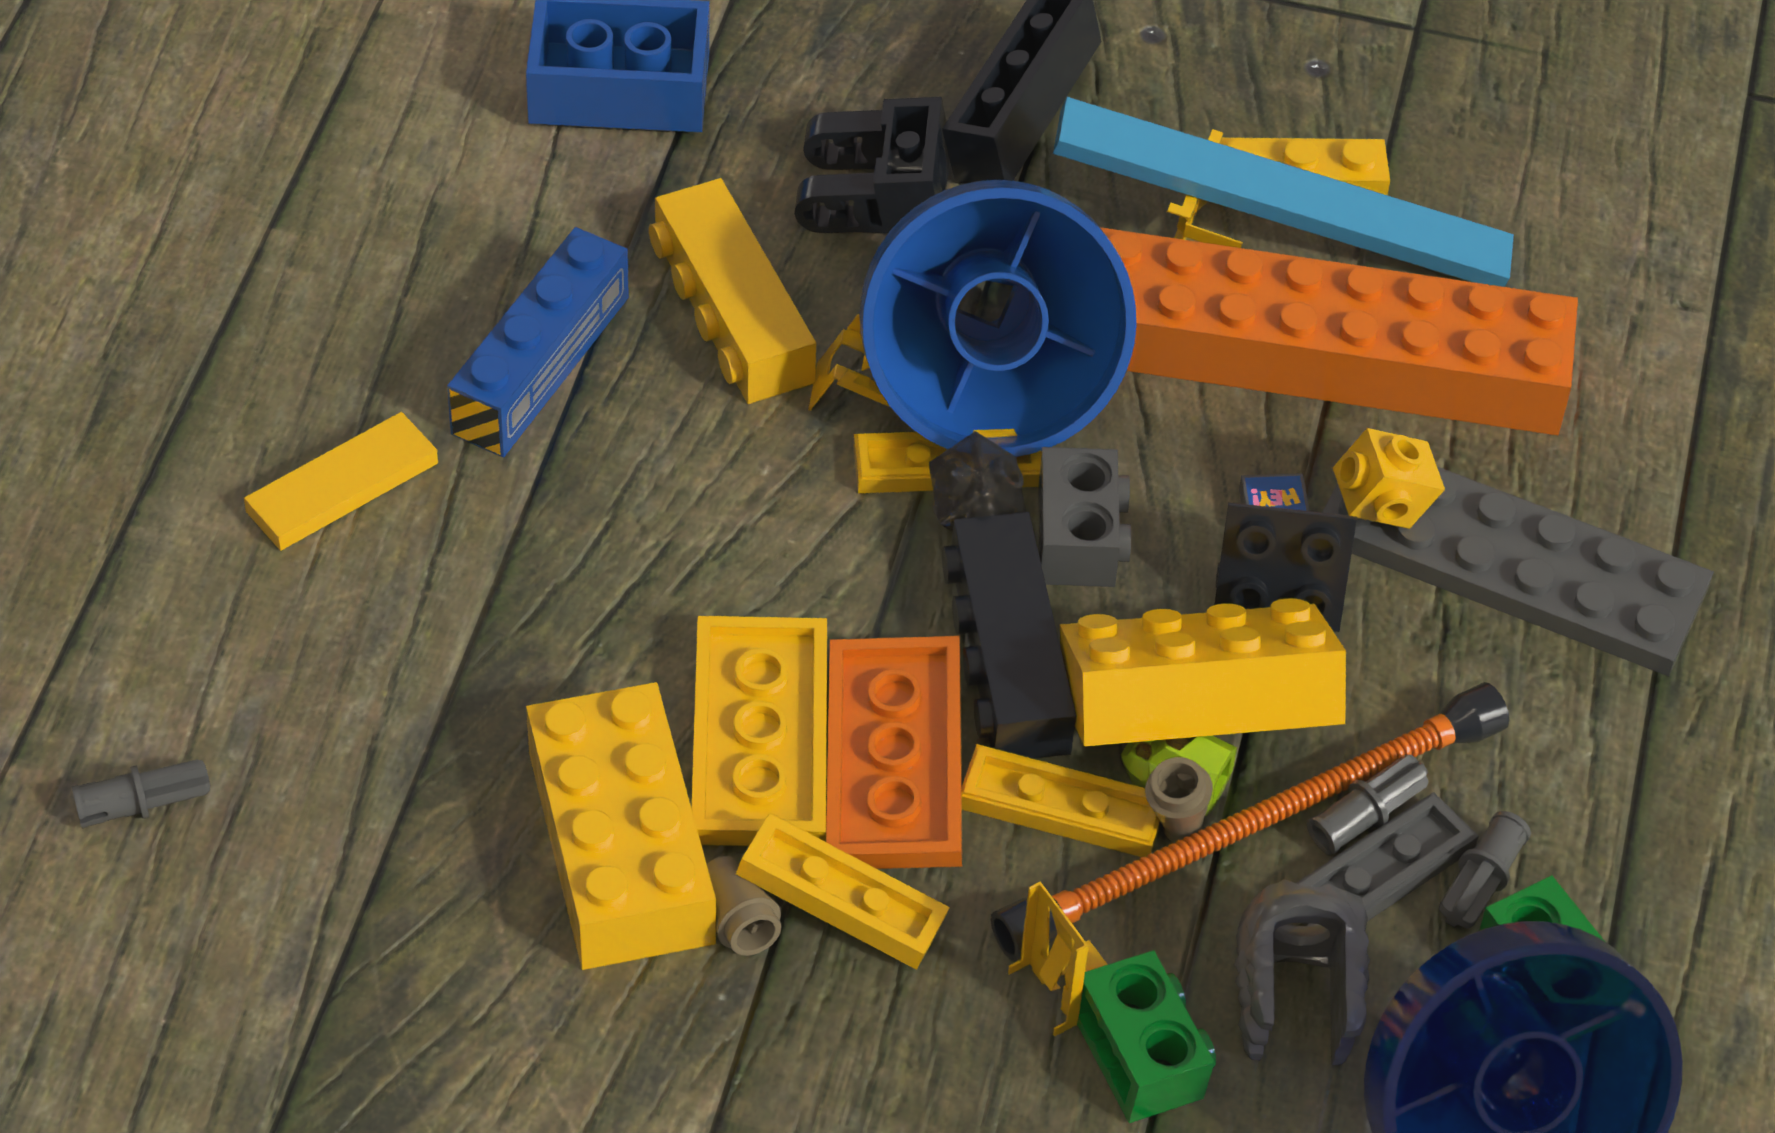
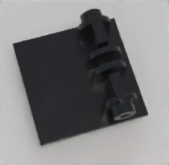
(1284, 556)

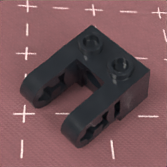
(902, 146)

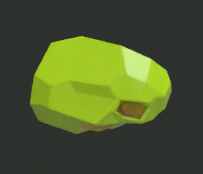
(1207, 751)

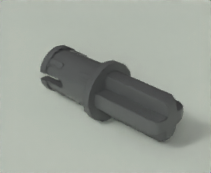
(138, 792)
(1367, 804)
(1484, 869)

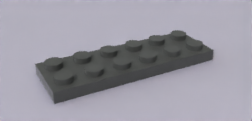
(1543, 570)

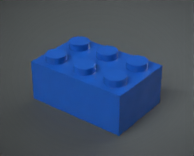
(619, 64)

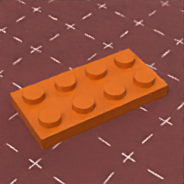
(895, 751)

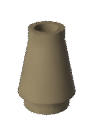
(1179, 796)
(744, 913)

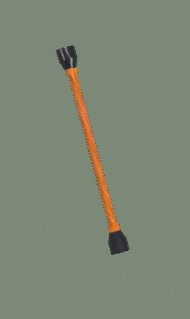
(1465, 719)

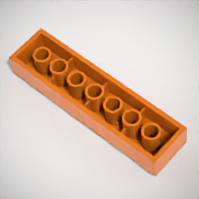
(1349, 333)

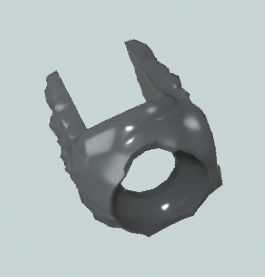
(1330, 940)

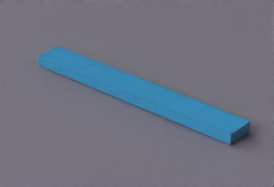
(1283, 193)

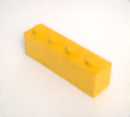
(733, 291)

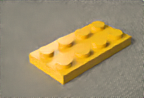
(759, 726)

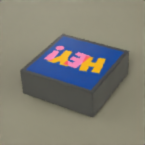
(1274, 490)

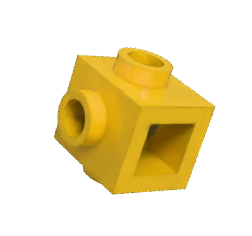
(1388, 478)

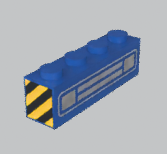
(538, 342)

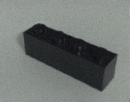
(1020, 89)
(1010, 636)

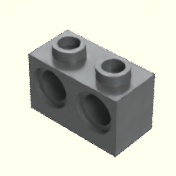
(1080, 516)

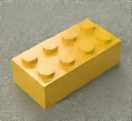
(1203, 672)
(621, 826)

